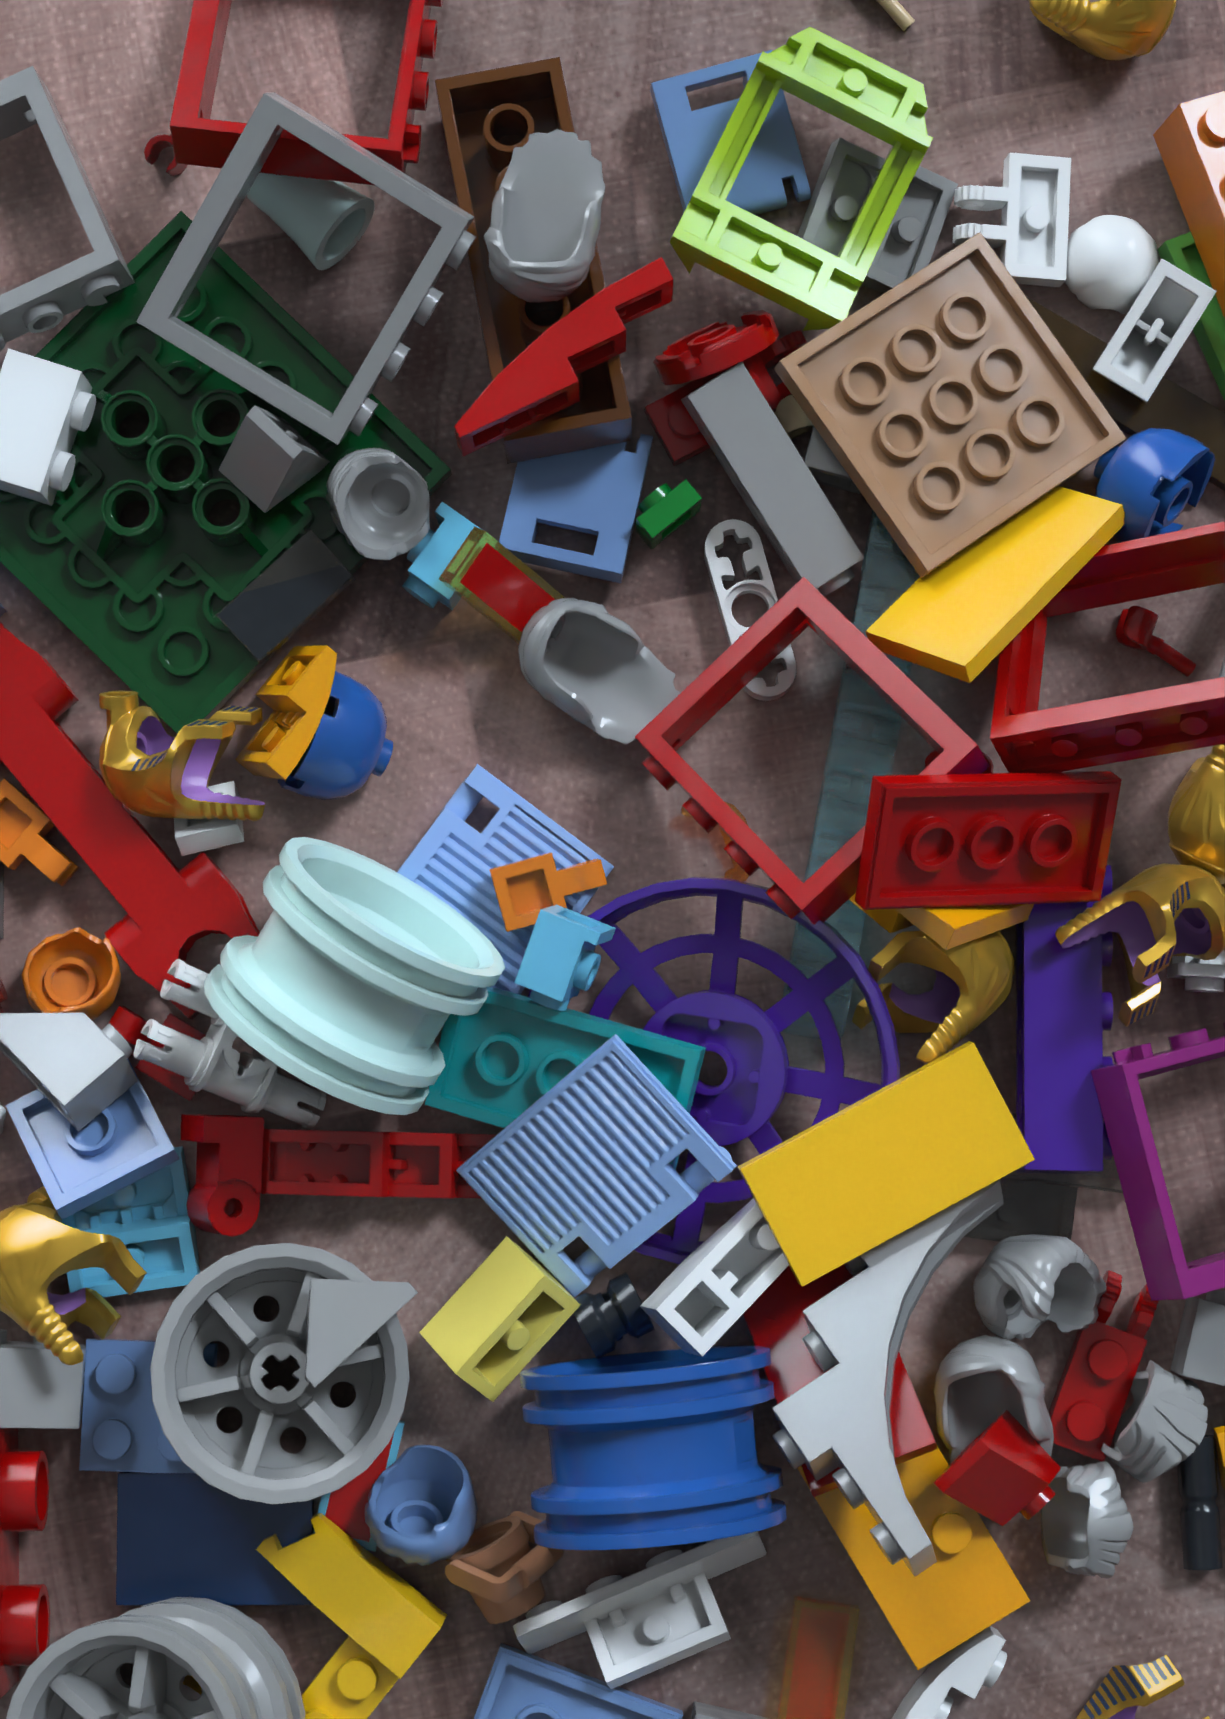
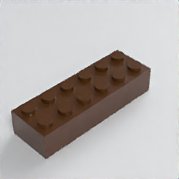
(482, 124)

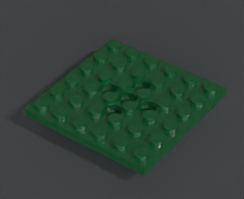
(154, 590)

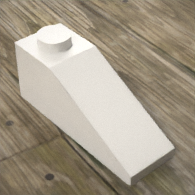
(717, 1282)

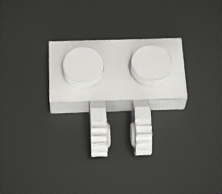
(1032, 217)

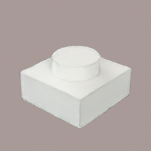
(209, 834)

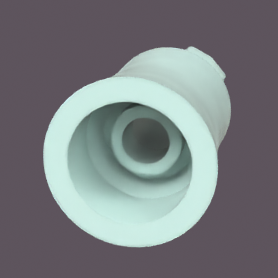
(315, 213)

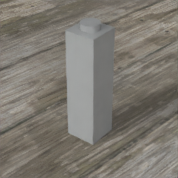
(773, 479)

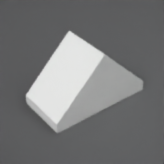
(1154, 330)

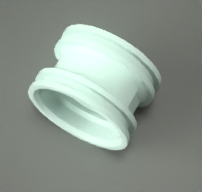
(352, 977)

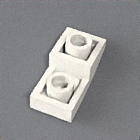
(963, 1668)

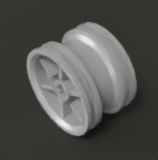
(192, 1393)
(166, 1640)

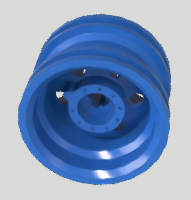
(652, 1449)

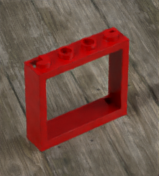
(209, 142)
(732, 671)
(1122, 725)

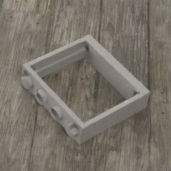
(216, 214)
(83, 282)

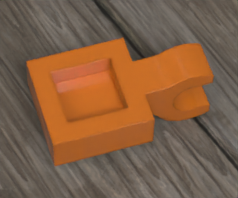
(23, 834)
(537, 884)

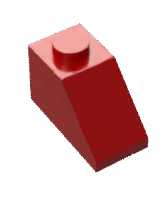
(1001, 1473)

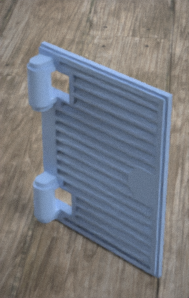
(456, 861)
(595, 1165)

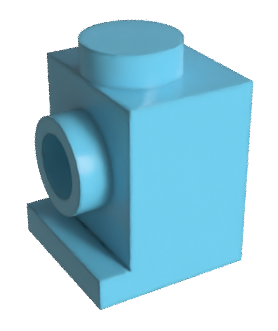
(433, 556)
(561, 956)

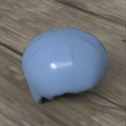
(422, 1506)

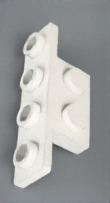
(648, 1616)

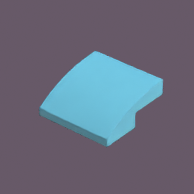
(153, 1227)

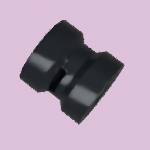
(611, 1315)

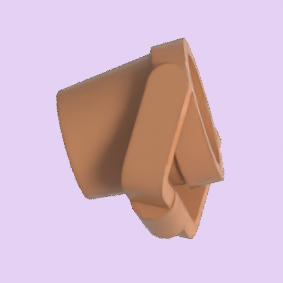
(502, 1568)

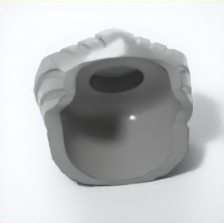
(378, 503)
(1159, 1426)
(1086, 1521)

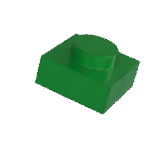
(666, 512)

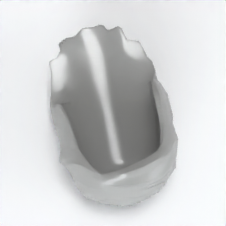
(546, 217)
(594, 668)
(983, 1381)

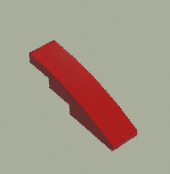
(545, 373)
(367, 1163)

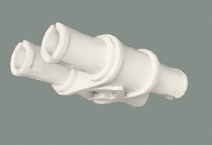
(218, 1067)

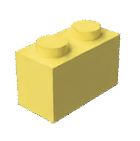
(499, 1319)

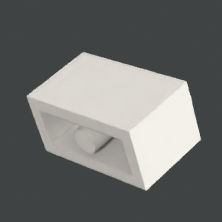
(38, 424)

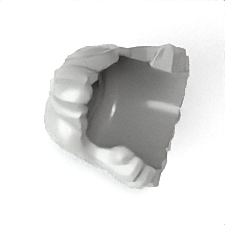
(1034, 1282)

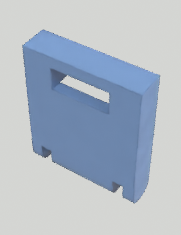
(693, 136)
(582, 492)

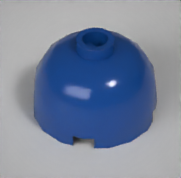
(1153, 480)
(345, 745)

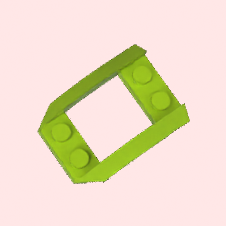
(767, 256)

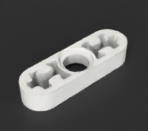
(752, 561)

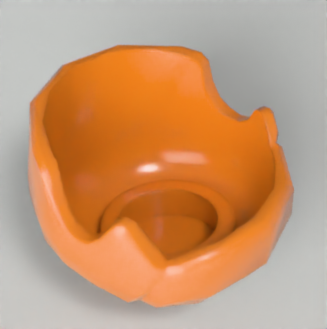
(72, 974)

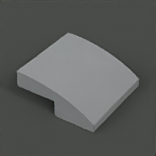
(913, 231)

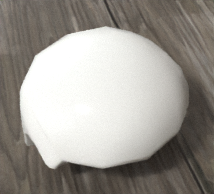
(1110, 262)

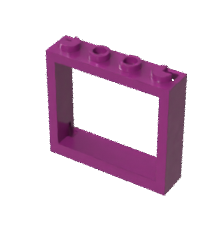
(1139, 1166)

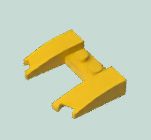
(373, 1605)

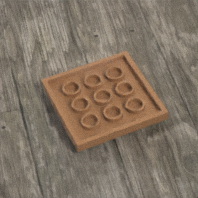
(949, 404)

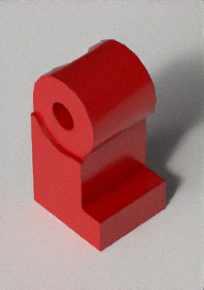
(226, 1171)

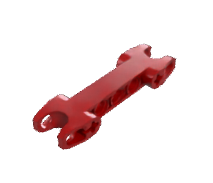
(163, 904)

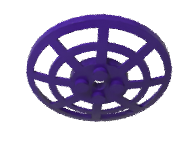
(740, 1029)

